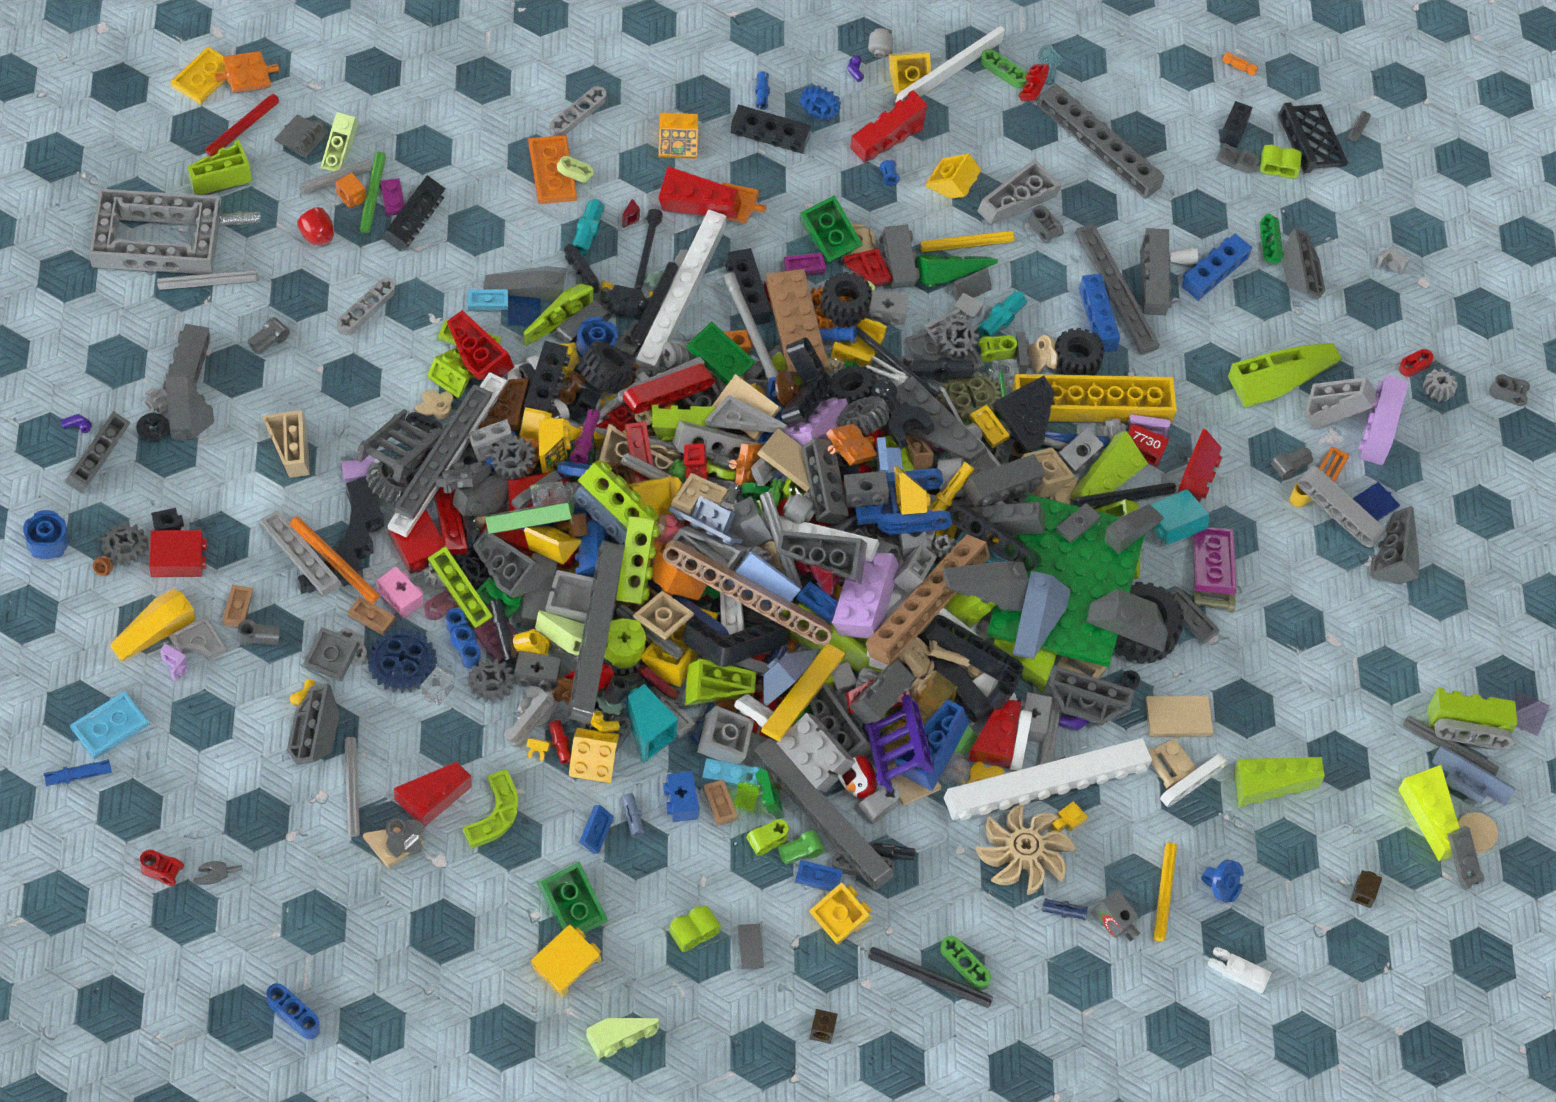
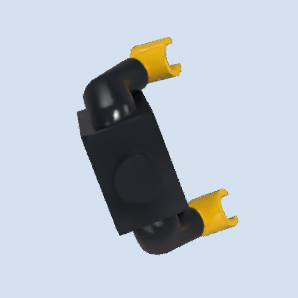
(623, 300)

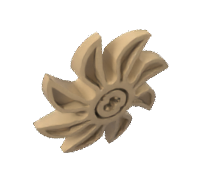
(1011, 849)

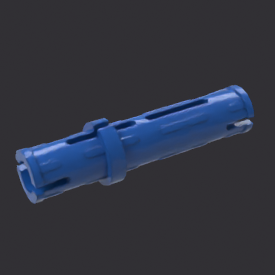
(75, 773)

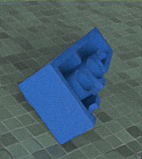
(943, 735)

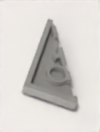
(739, 415)

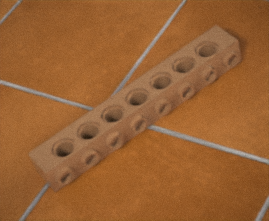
(923, 603)

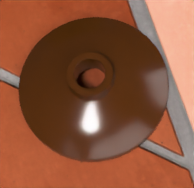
(785, 387)

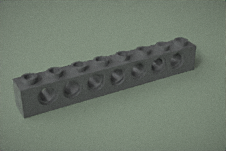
(1101, 141)

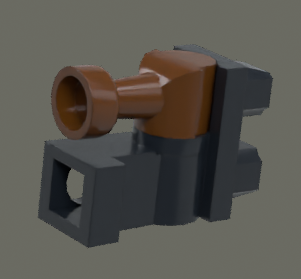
(589, 394)

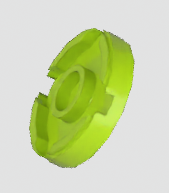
(721, 472)

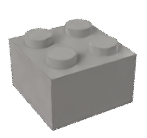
(725, 735)

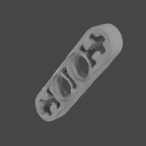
(581, 114)
(368, 308)
(1450, 729)

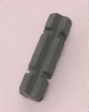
(1359, 126)

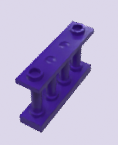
(917, 743)

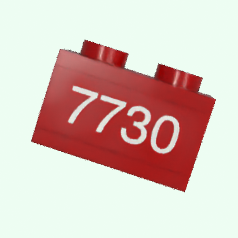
(1150, 444)

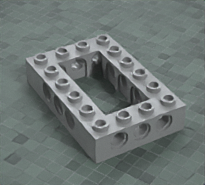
(115, 253)

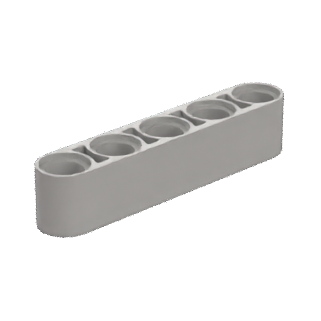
(1341, 506)

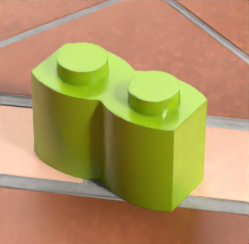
(1280, 161)
(694, 928)

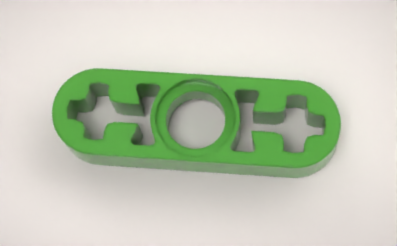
(1000, 61)
(981, 970)

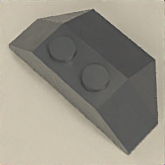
(1302, 265)
(1130, 618)
(1089, 696)
(314, 726)

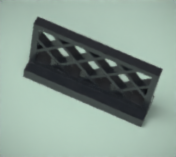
(1299, 138)

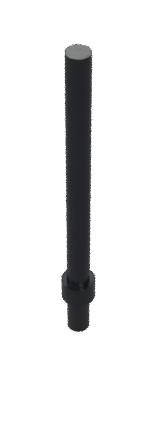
(893, 360)

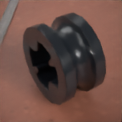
(1132, 675)

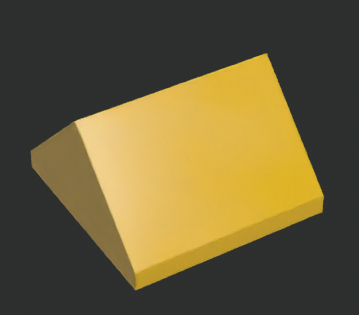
(551, 542)

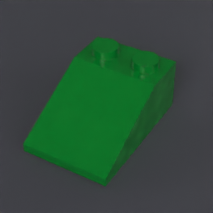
(830, 229)
(572, 898)

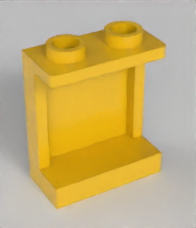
(860, 351)
(657, 493)
(566, 959)

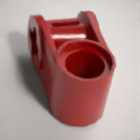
(164, 869)

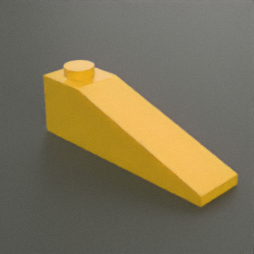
(530, 426)

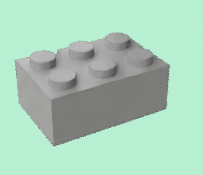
(572, 596)
(815, 752)

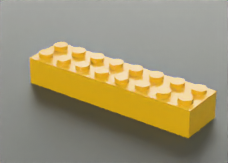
(1106, 397)

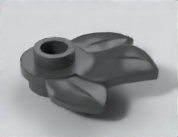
(406, 839)

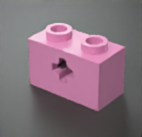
(400, 592)

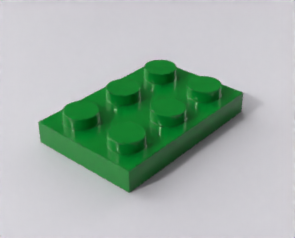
(720, 353)

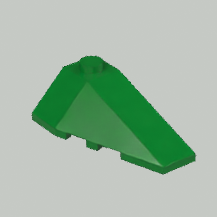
(936, 269)

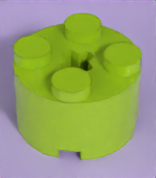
(625, 643)

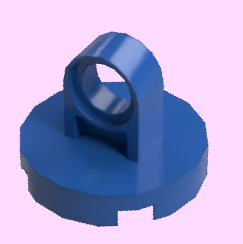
(1224, 880)

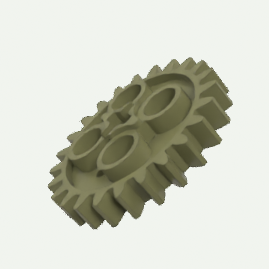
(982, 392)

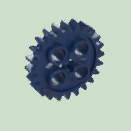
(397, 675)

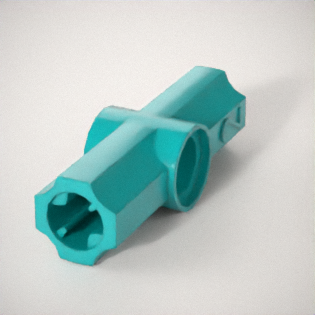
(588, 226)
(1002, 315)

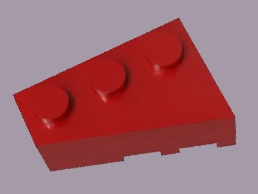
(998, 737)
(433, 792)

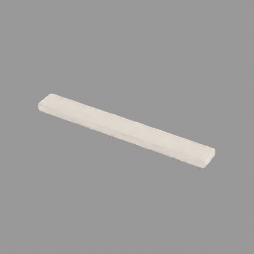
(954, 64)

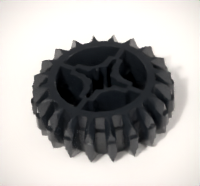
(473, 562)

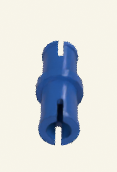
(762, 90)

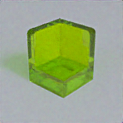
(747, 796)

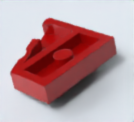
(870, 266)

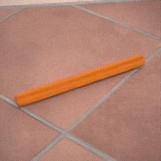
(334, 560)

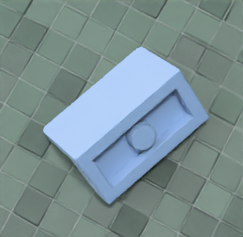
(887, 457)

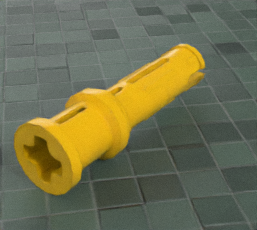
(945, 497)

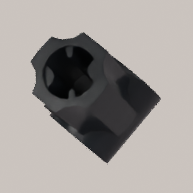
(621, 687)

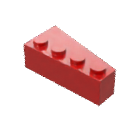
(695, 195)

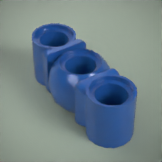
(460, 630)

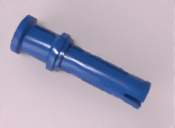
(839, 334)

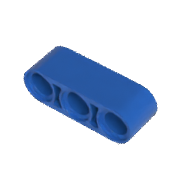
(290, 1001)

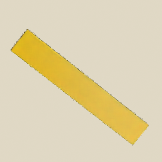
(803, 692)

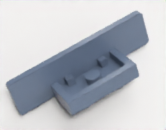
(602, 515)
(711, 517)
(1471, 779)

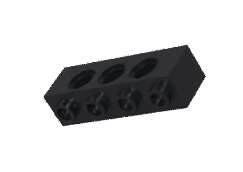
(770, 129)
(395, 233)
(744, 261)
(554, 355)

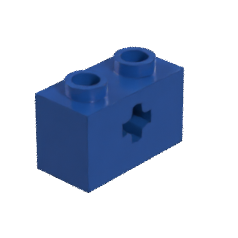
(687, 806)

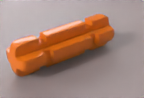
(1240, 63)

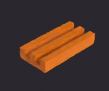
(1338, 453)

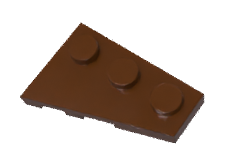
(510, 404)

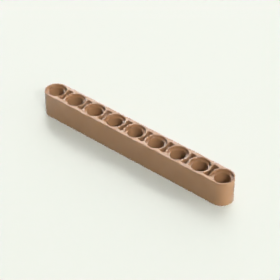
(754, 601)

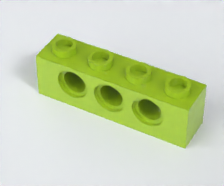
(607, 496)
(635, 528)
(460, 587)

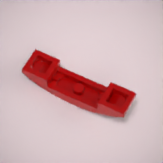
(696, 463)

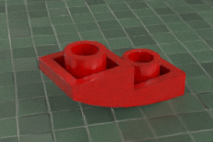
(1036, 79)
(618, 418)

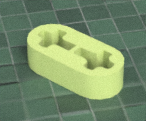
(575, 169)

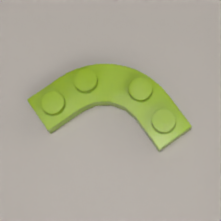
(503, 815)

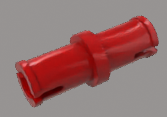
(560, 741)

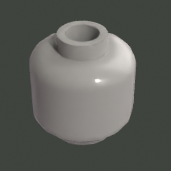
(880, 42)
(798, 509)

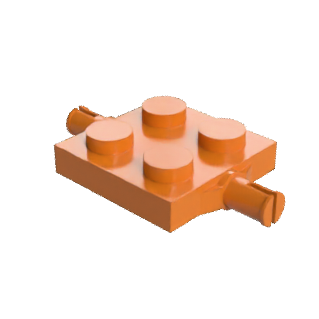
(246, 72)
(748, 202)
(851, 444)
(746, 459)

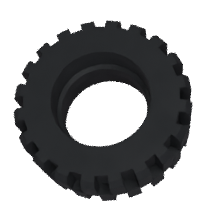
(1171, 616)

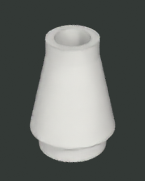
(1184, 256)

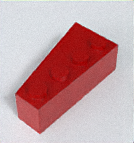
(890, 128)

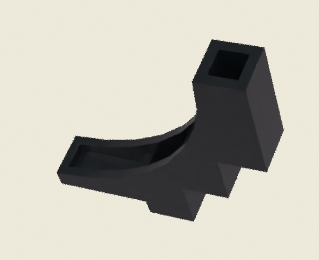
(357, 543)

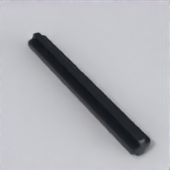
(654, 304)

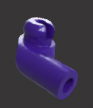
(853, 68)
(79, 421)
(1074, 724)

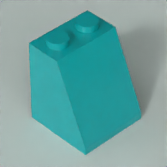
(651, 722)

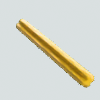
(967, 241)
(1165, 892)

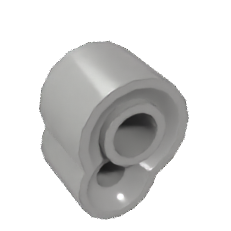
(949, 468)

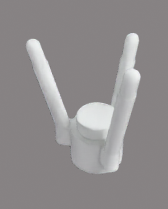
(897, 378)

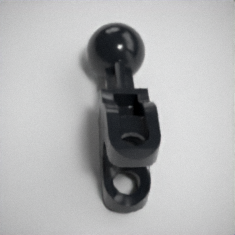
(902, 415)

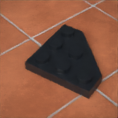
(1027, 412)

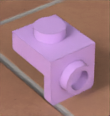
(175, 658)

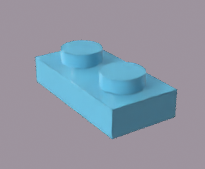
(488, 299)

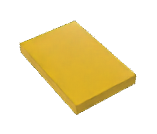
(198, 76)

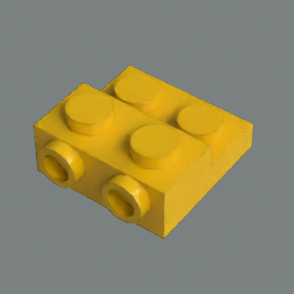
(841, 913)

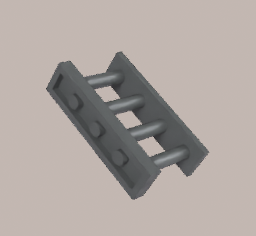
(410, 459)

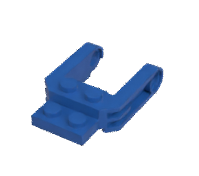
(895, 523)

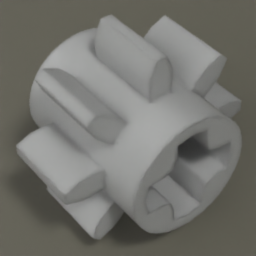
(156, 400)
(1112, 427)
(942, 546)
(432, 577)

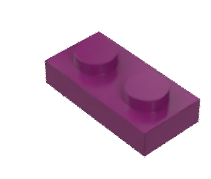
(392, 196)
(810, 263)

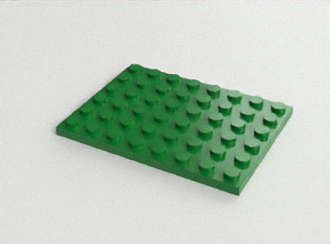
(1087, 569)

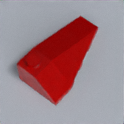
(478, 349)

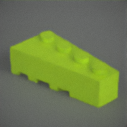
(1113, 468)
(1275, 777)

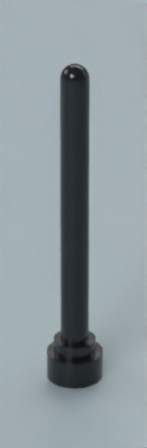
(654, 218)

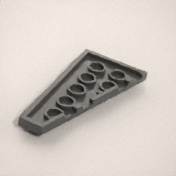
(948, 430)

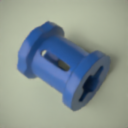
(890, 175)

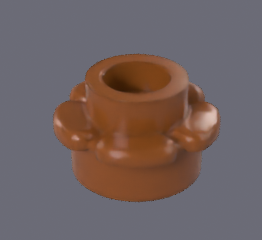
(99, 568)

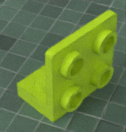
(450, 372)

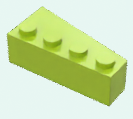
(1472, 709)

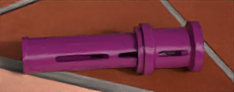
(584, 443)

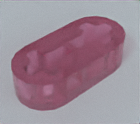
(441, 603)

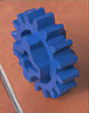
(820, 102)

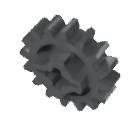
(964, 339)
(519, 449)
(124, 543)
(491, 681)

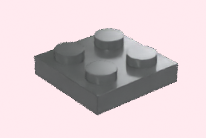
(331, 654)

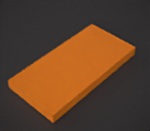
(549, 182)

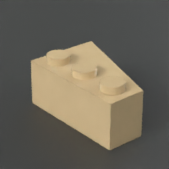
(290, 438)

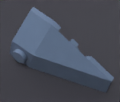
(1043, 606)
(785, 672)

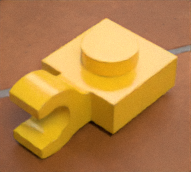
(1069, 817)

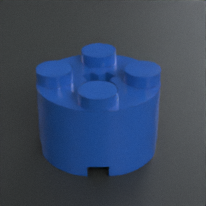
(594, 330)
(46, 534)

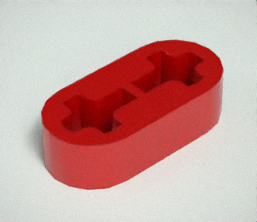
(1414, 359)

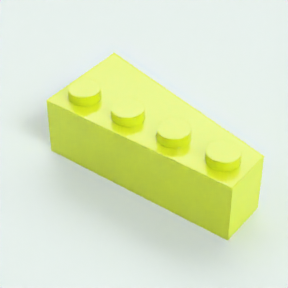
(1432, 808)

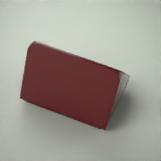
(631, 214)

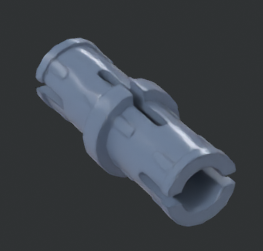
(632, 815)

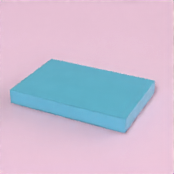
(109, 725)

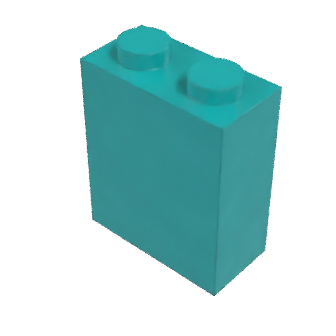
(1182, 517)

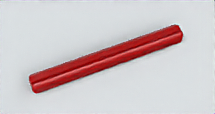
(243, 124)

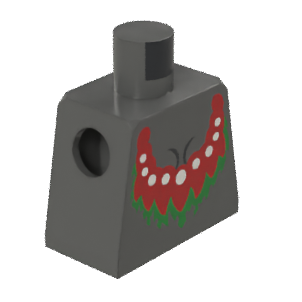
(1117, 915)

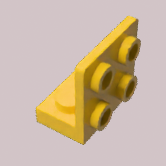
(593, 755)

